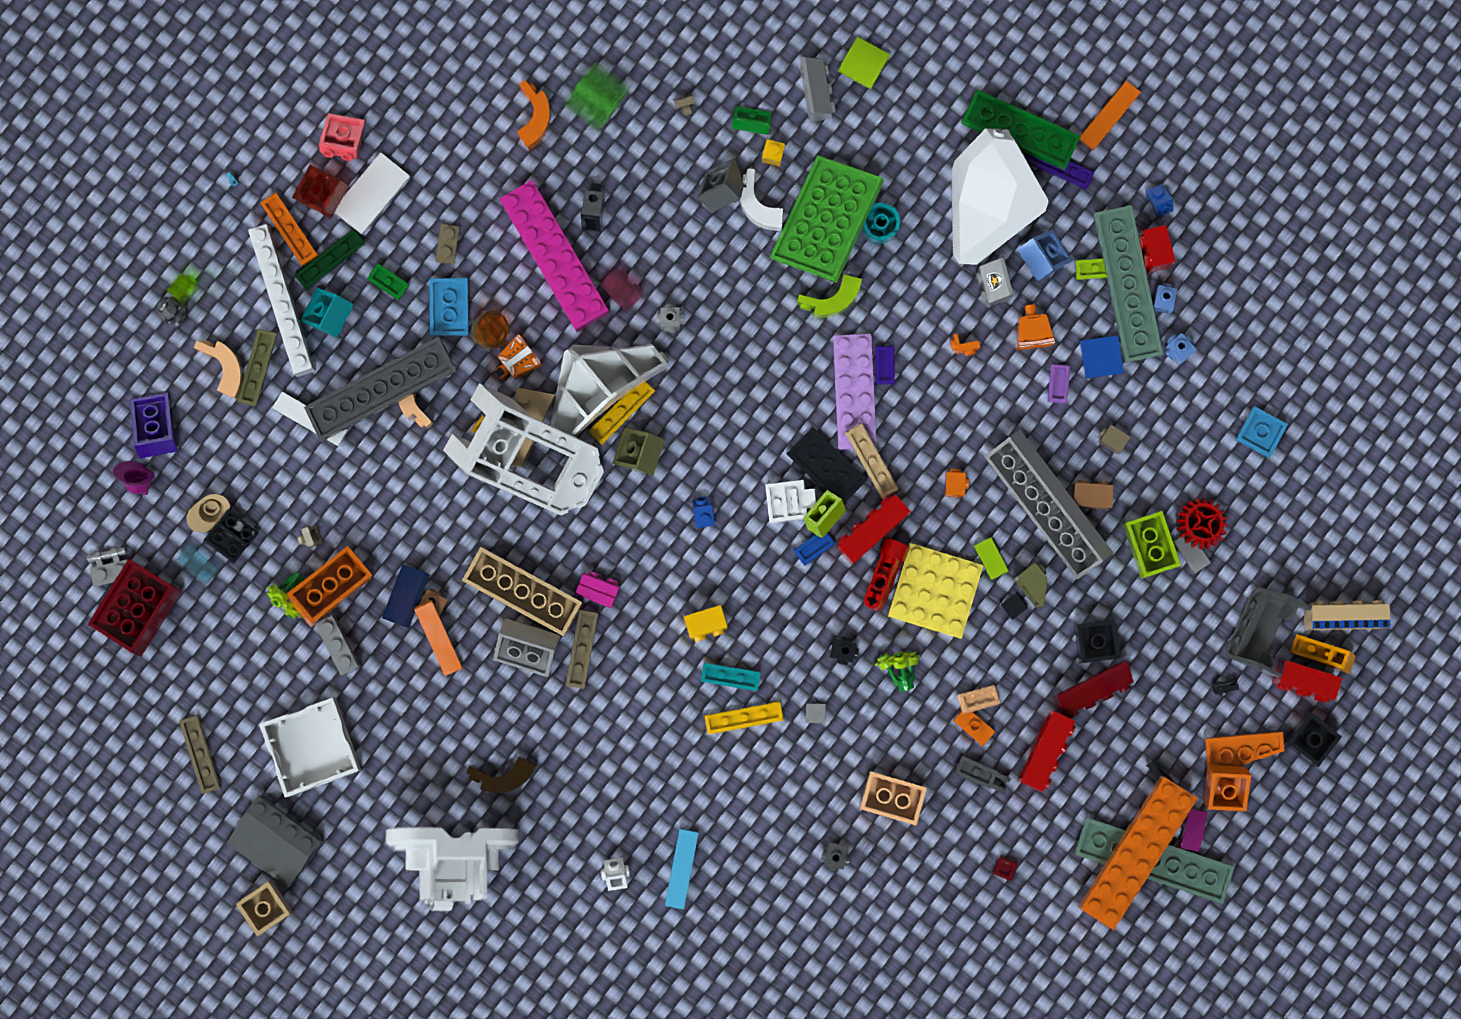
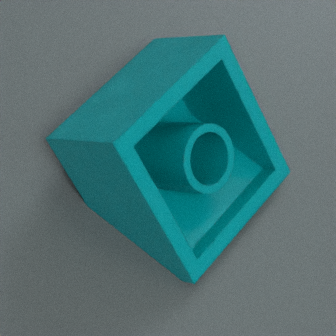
(326, 312)

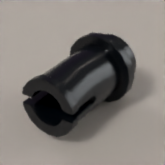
(1224, 687)

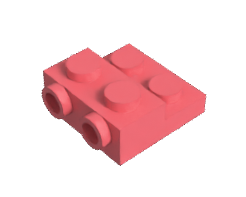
(341, 137)

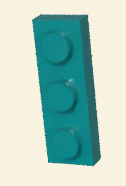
(730, 677)

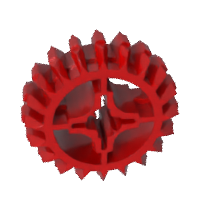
(1206, 530)

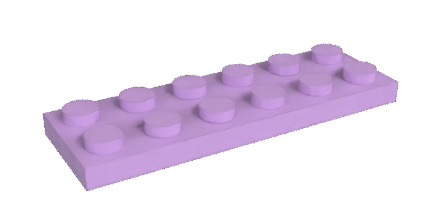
(854, 386)

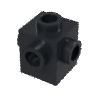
(836, 650)

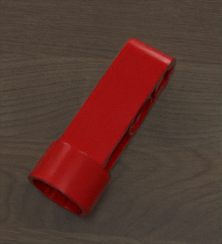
(894, 554)

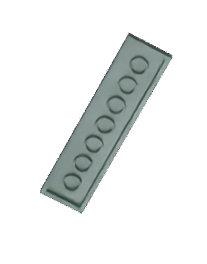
(1128, 283)
(1174, 868)

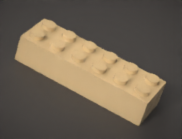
(522, 591)

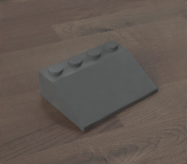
(274, 841)

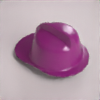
(134, 476)

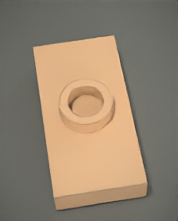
(978, 699)

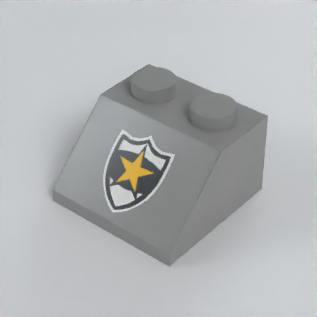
(994, 282)

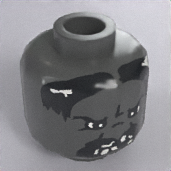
(171, 310)

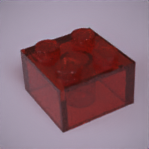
(320, 191)

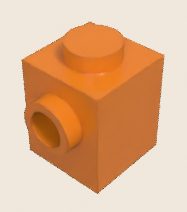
(955, 483)

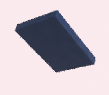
(405, 596)

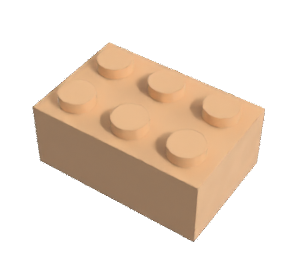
(893, 798)

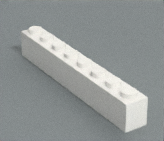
(281, 300)

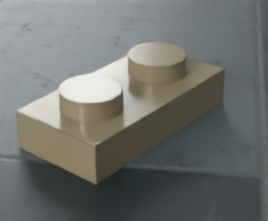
(447, 244)

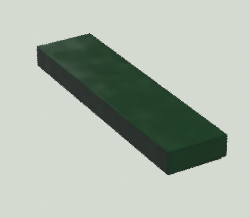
(330, 259)

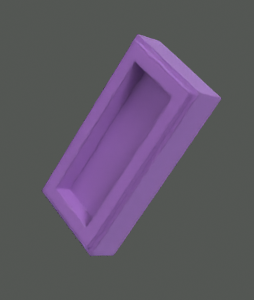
(1058, 383)

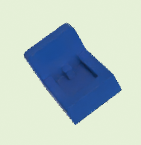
(1160, 200)
(703, 512)

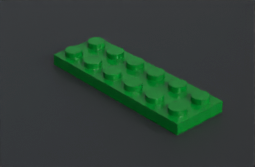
(1029, 131)

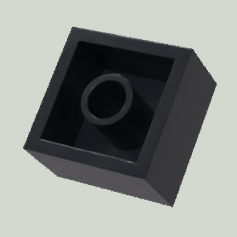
(1097, 641)
(1312, 739)

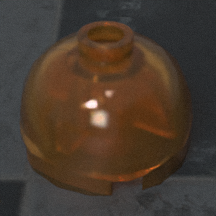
(490, 330)

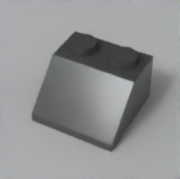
(721, 186)

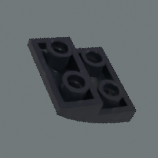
(230, 536)

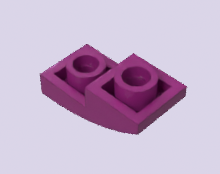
(1193, 830)

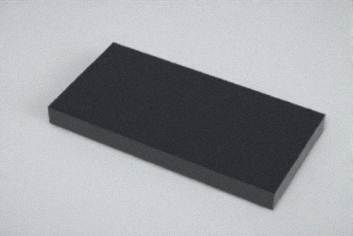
(826, 465)

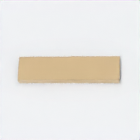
(871, 460)

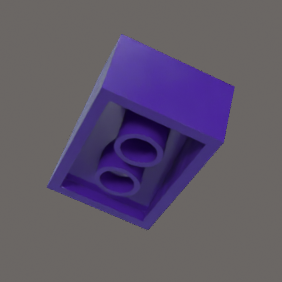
(153, 425)

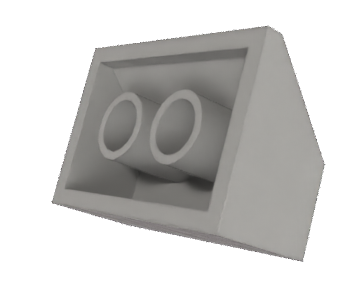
(816, 89)
(526, 647)

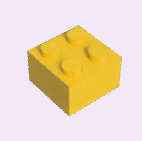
(706, 623)

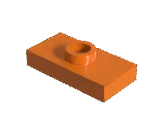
(974, 727)

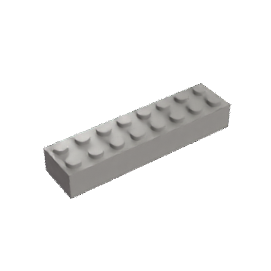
(1048, 504)

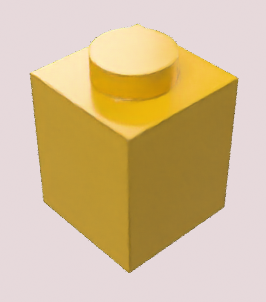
(773, 152)

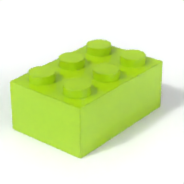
(1151, 544)

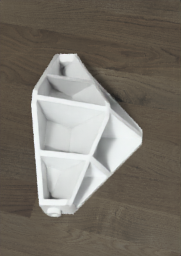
(991, 195)
(597, 378)

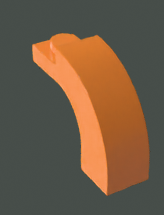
(539, 124)

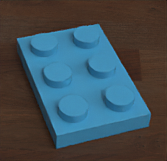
(449, 307)

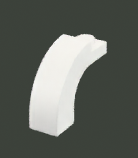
(756, 212)

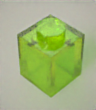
(183, 288)

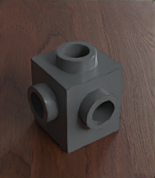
(833, 849)

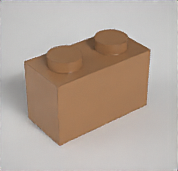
(1093, 495)

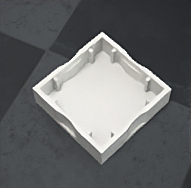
(310, 747)

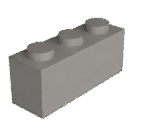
(338, 645)

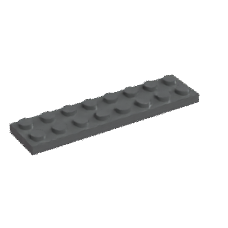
(380, 389)

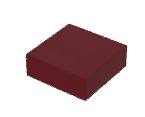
(1005, 868)

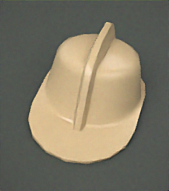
(207, 512)

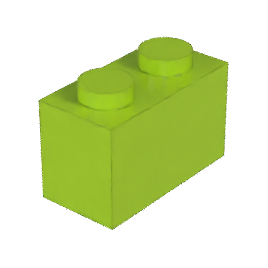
(824, 514)

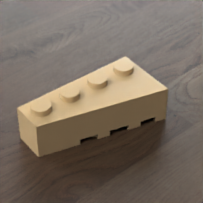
(536, 405)

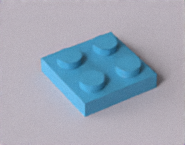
(1261, 432)

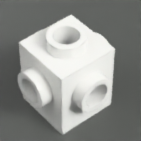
(616, 870)

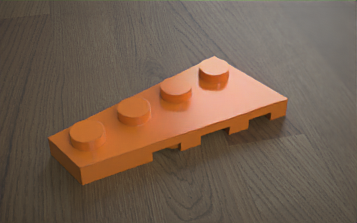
(1243, 748)

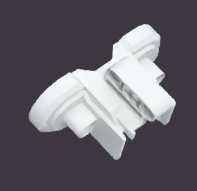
(452, 866)

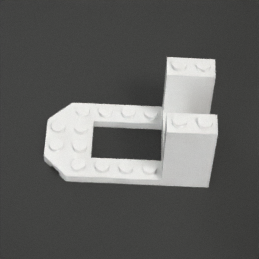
(499, 441)

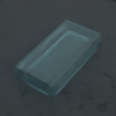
(197, 564)

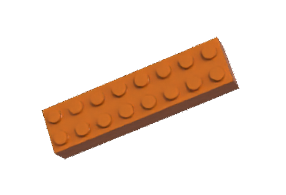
(1137, 852)

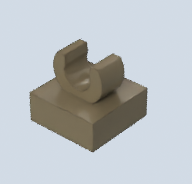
(685, 103)
(310, 537)

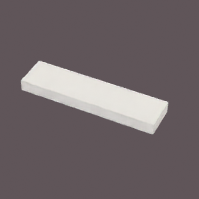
(295, 410)

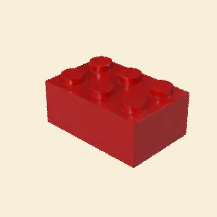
(1307, 681)

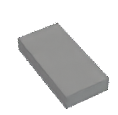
(1194, 557)

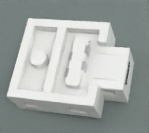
(789, 501)

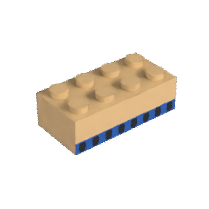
(1347, 617)

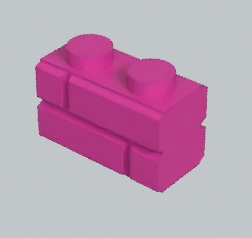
(597, 589)

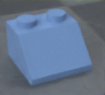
(1044, 254)

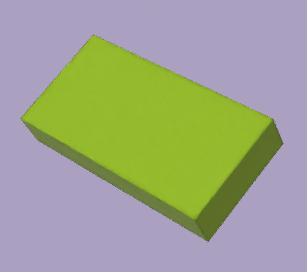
(991, 558)

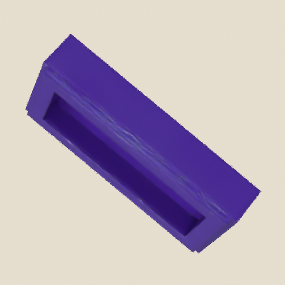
(884, 365)

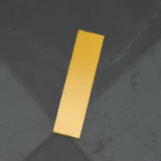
(621, 412)
(744, 717)

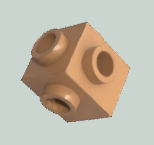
(435, 596)

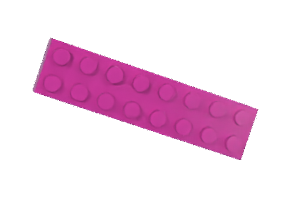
(554, 256)

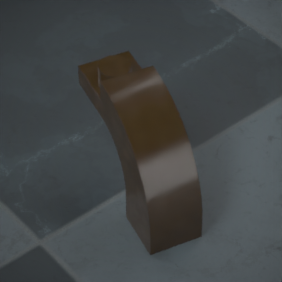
(514, 779)

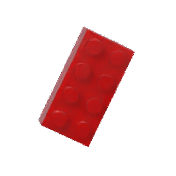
(870, 532)
(1046, 750)

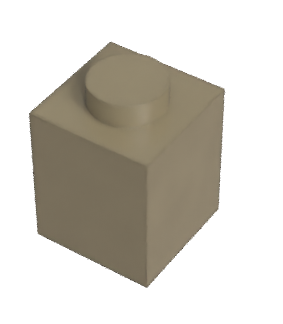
(1113, 439)

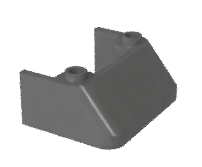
(1258, 628)

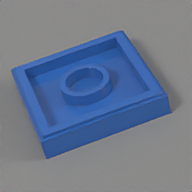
(1101, 357)

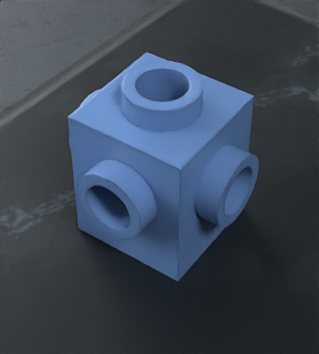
(1184, 343)

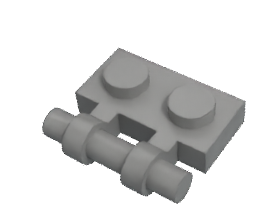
(106, 573)

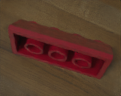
(1093, 689)

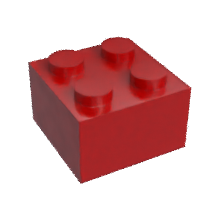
(1156, 249)

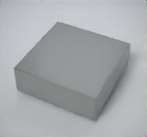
(815, 713)

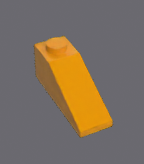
(1323, 653)

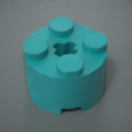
(876, 233)

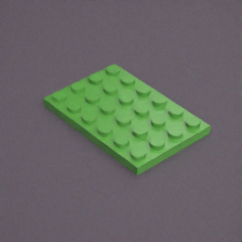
(827, 219)

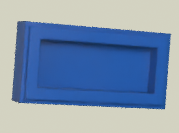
(813, 548)

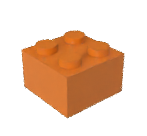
(1227, 788)

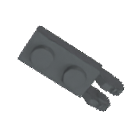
(979, 774)

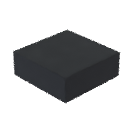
(1013, 606)

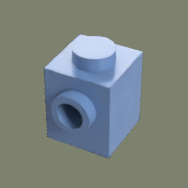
(1164, 298)

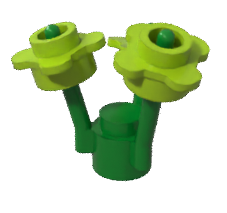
(280, 597)
(900, 661)

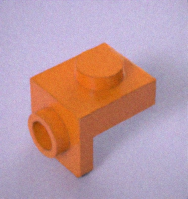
(968, 348)

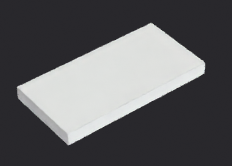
(371, 193)

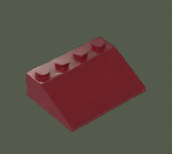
(134, 607)

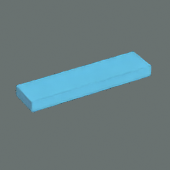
(681, 869)

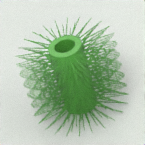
(597, 96)

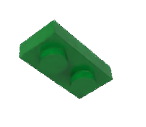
(388, 282)

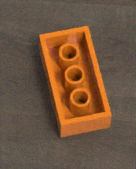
(329, 586)

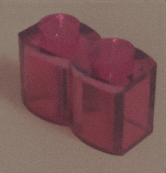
(621, 290)

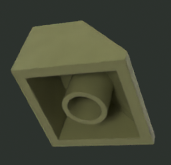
(639, 451)
(1033, 584)

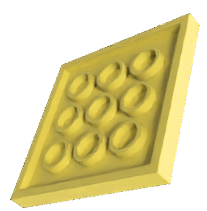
(935, 591)

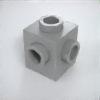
(670, 326)

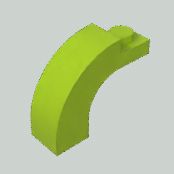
(835, 305)

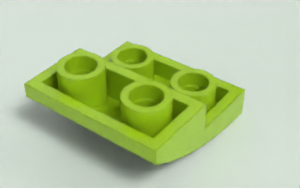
(864, 63)

